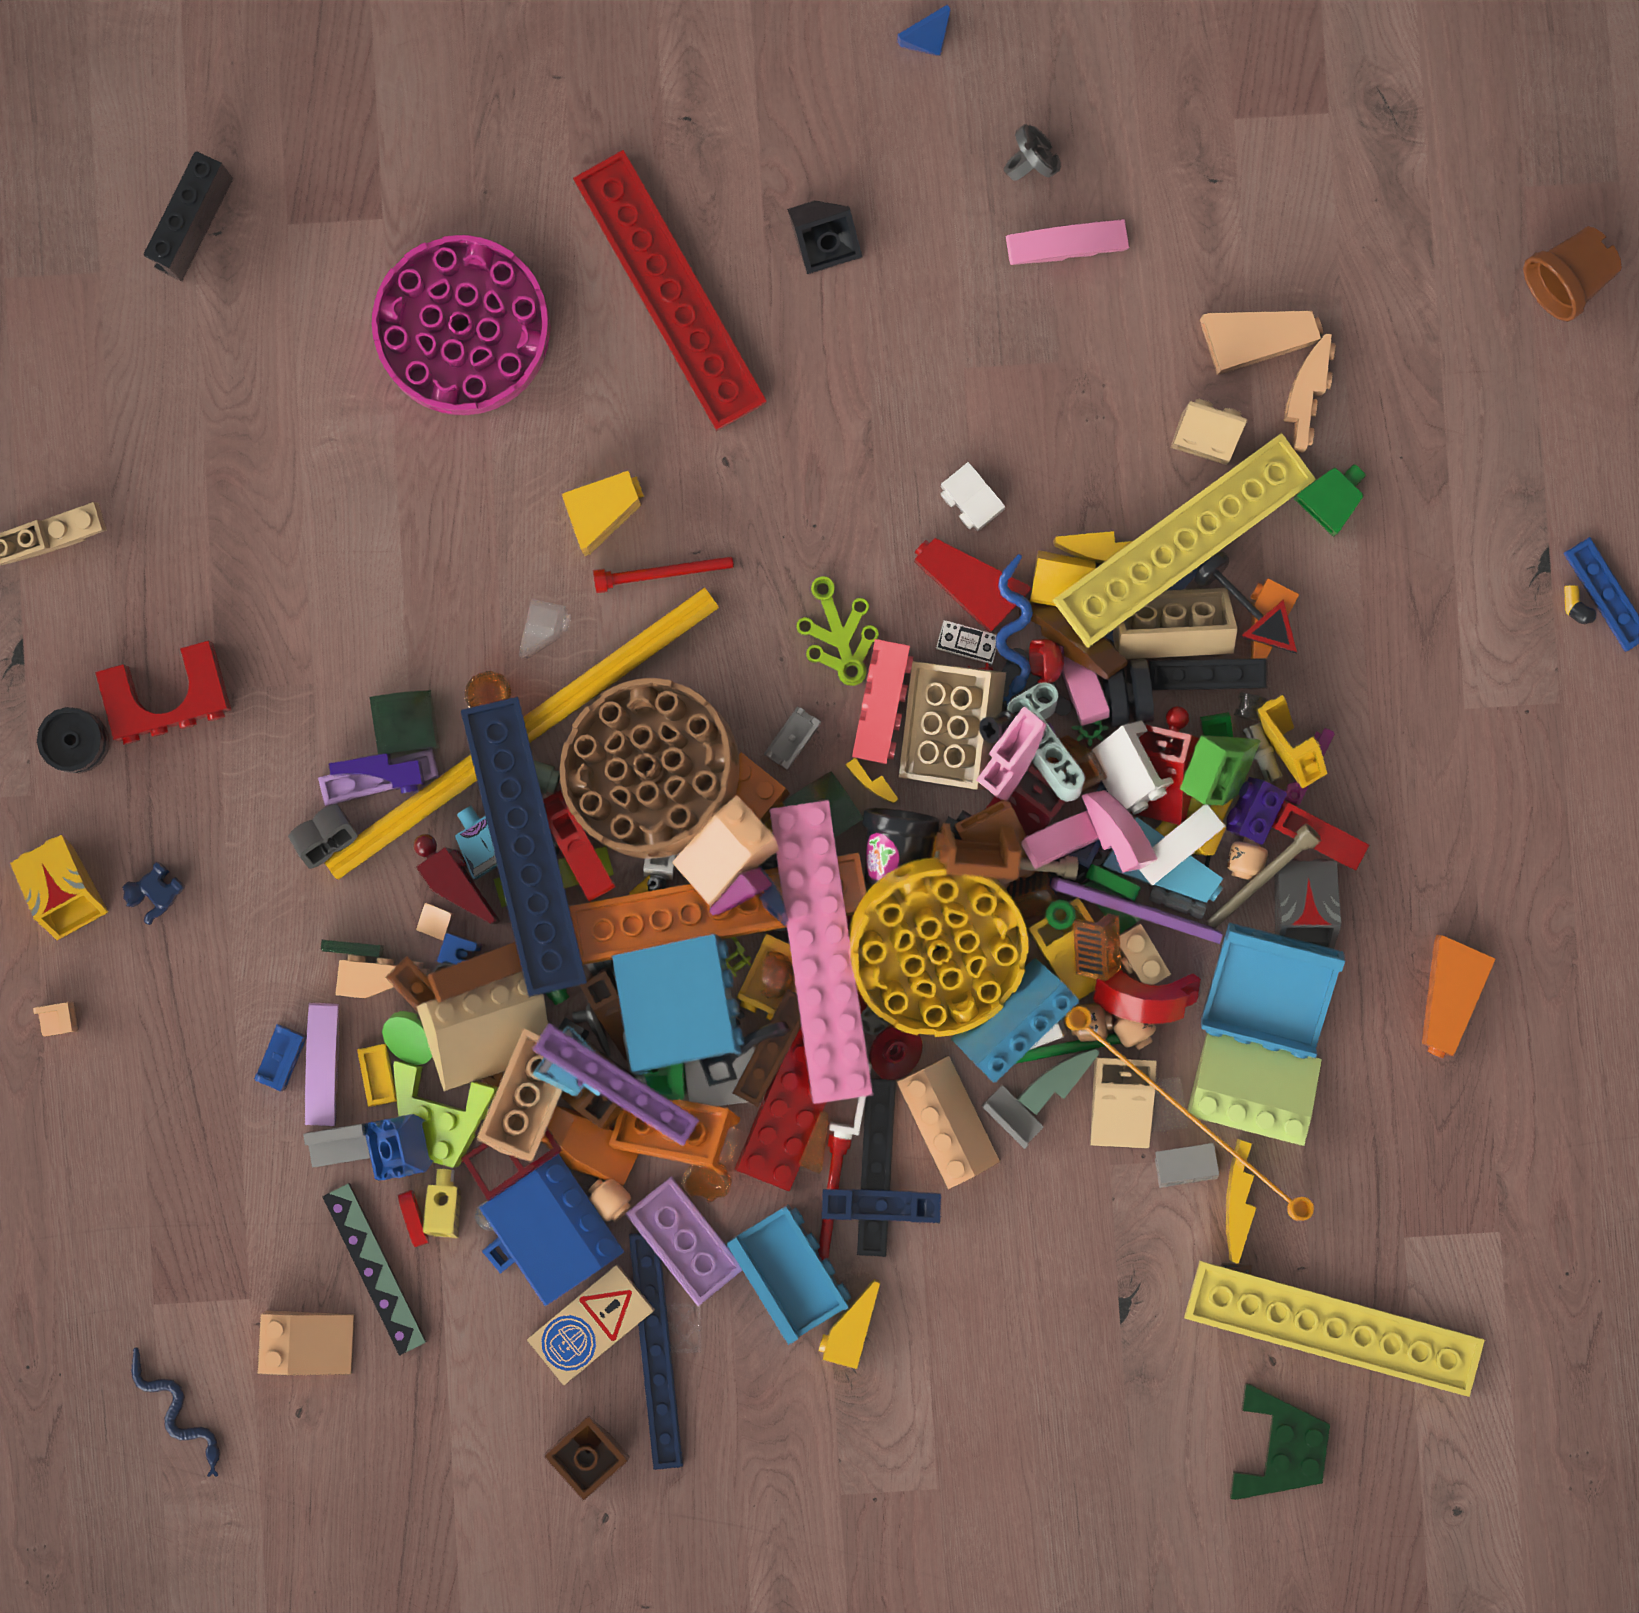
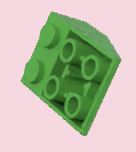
(1219, 768)

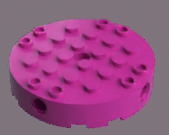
(467, 368)

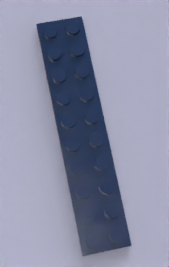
(523, 847)

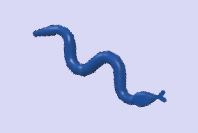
(1020, 681)

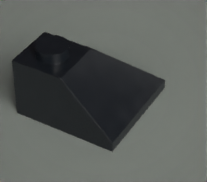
(824, 234)

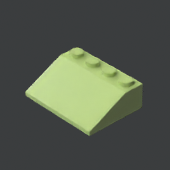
(1255, 1089)

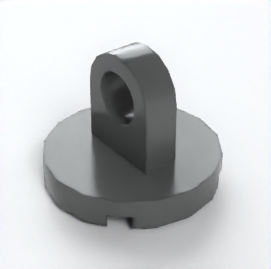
(1033, 154)

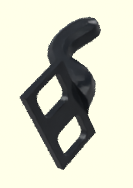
(765, 1032)

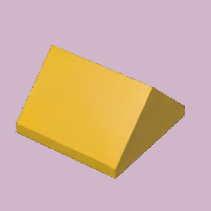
(1056, 574)

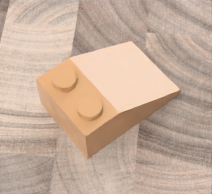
(724, 849)
(305, 1343)

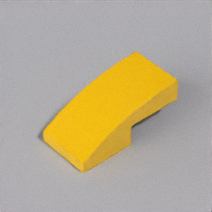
(878, 786)

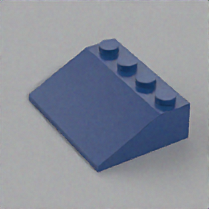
(551, 1230)

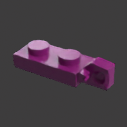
(1294, 791)

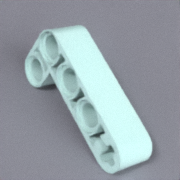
(1050, 744)

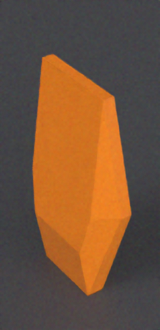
(587, 1146)

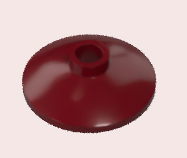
(901, 1059)

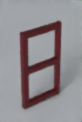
(516, 1177)

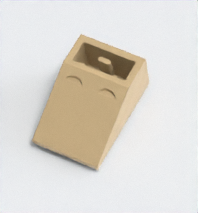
(1208, 431)
(1122, 1103)

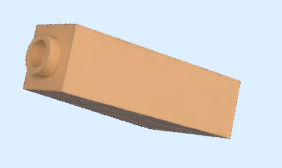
(1253, 337)

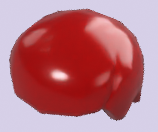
(1046, 660)

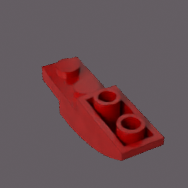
(1334, 841)
(576, 848)

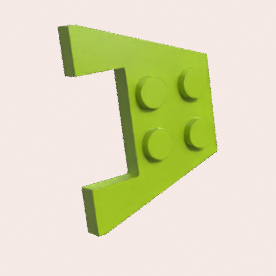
(445, 1127)

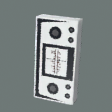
(967, 642)

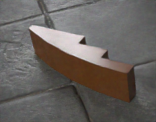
(1099, 657)

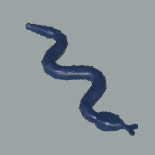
(212, 1450)

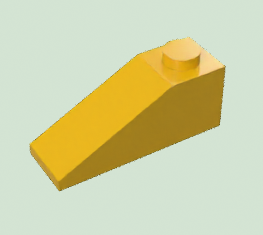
(849, 1331)

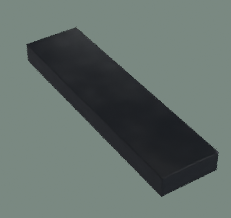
(1209, 674)

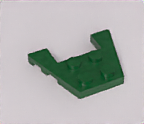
(1293, 1452)

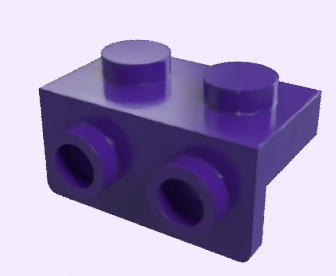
(1255, 810)

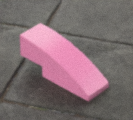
(1084, 692)
(1013, 754)
(1119, 831)
(1060, 839)

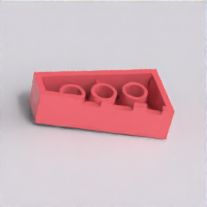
(881, 702)

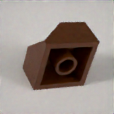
(586, 1457)

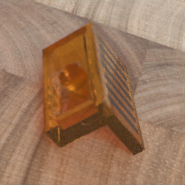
(1032, 894)
(1097, 947)

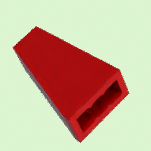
(968, 582)

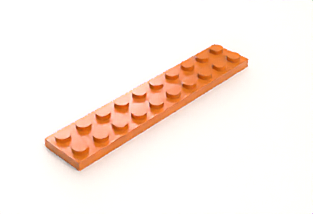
(681, 914)

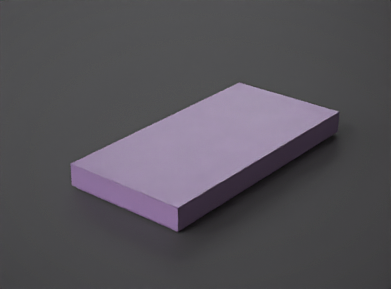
(684, 1241)

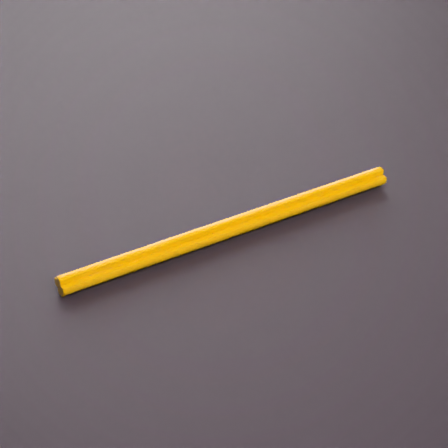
(536, 723)

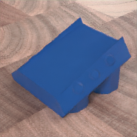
(397, 1147)

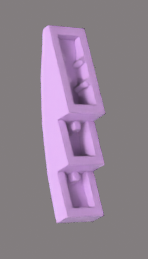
(321, 1064)

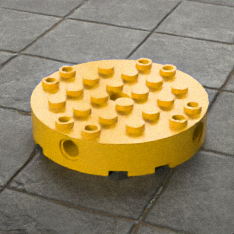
(944, 988)

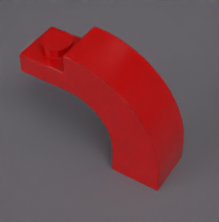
(1146, 1002)

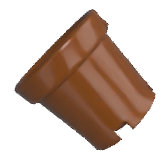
(1571, 273)

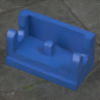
(453, 948)
(280, 1058)

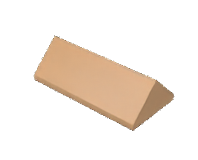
(520, 1104)

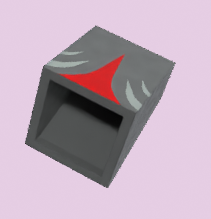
(1308, 902)

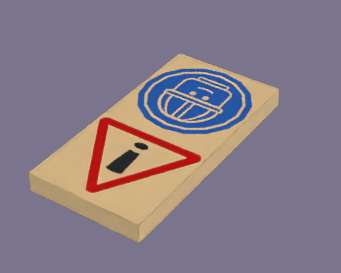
(590, 1324)

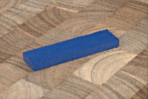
(1605, 592)

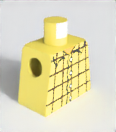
(442, 1220)

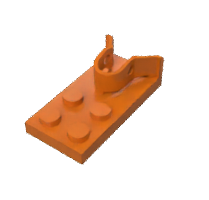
(701, 1147)

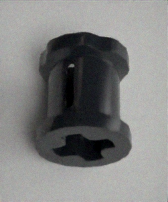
(994, 727)

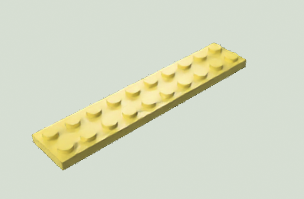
(1184, 540)
(1334, 1328)

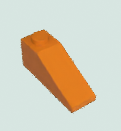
(1265, 598)

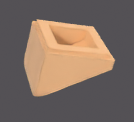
(434, 921)

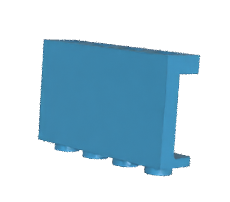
(1020, 1024)
(789, 1273)

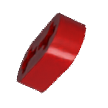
(413, 1218)

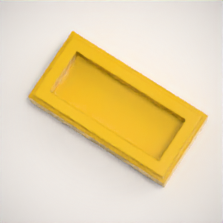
(377, 1075)

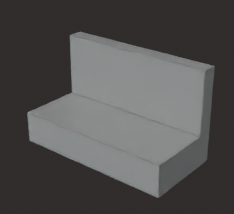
(1012, 1116)
(337, 1145)

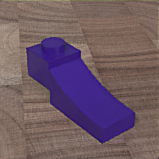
(404, 775)

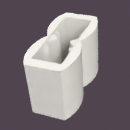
(972, 497)

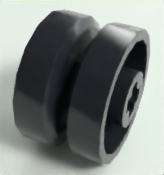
(1130, 692)
(57, 747)

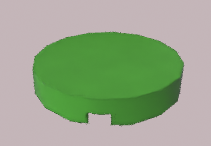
(407, 1038)

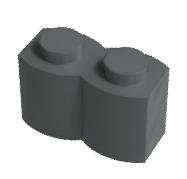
(322, 836)

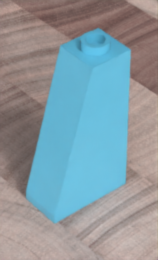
(1186, 879)

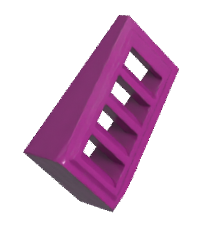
(742, 889)

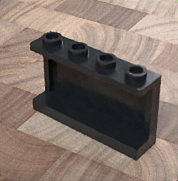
(188, 215)

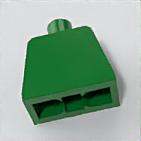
(1332, 498)

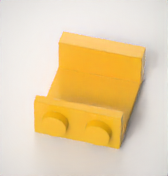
(1303, 761)

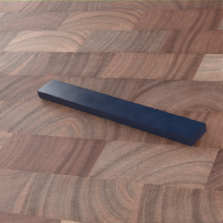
(656, 1357)

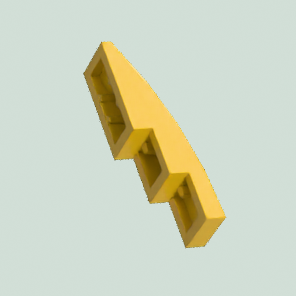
(1238, 1212)

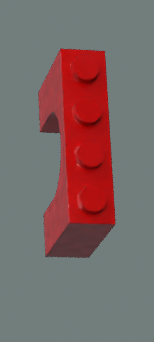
(204, 698)

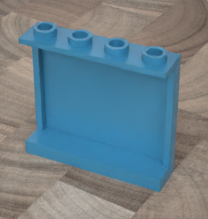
(1271, 990)
(677, 1003)

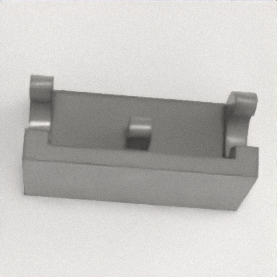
(792, 738)
(1186, 1165)

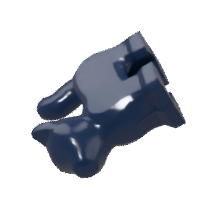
(153, 887)

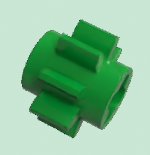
(1083, 734)

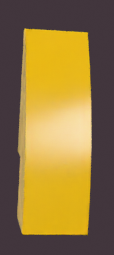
(1091, 546)

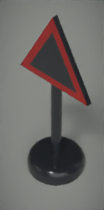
(1270, 629)

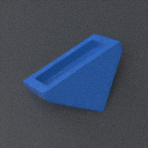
(926, 34)

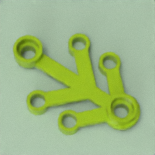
(840, 636)

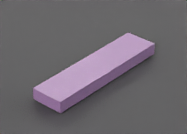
(350, 787)

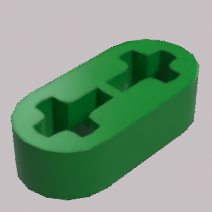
(1112, 882)

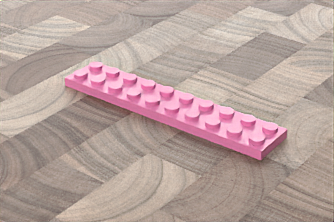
(821, 952)

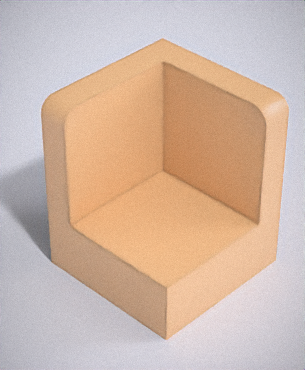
(57, 1018)

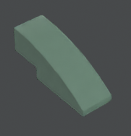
(1057, 1079)

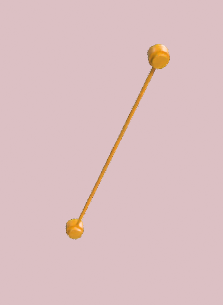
(1298, 1208)

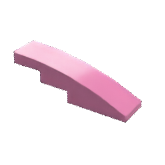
(1067, 242)

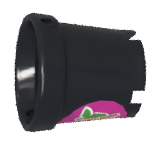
(895, 839)

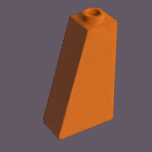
(1453, 991)

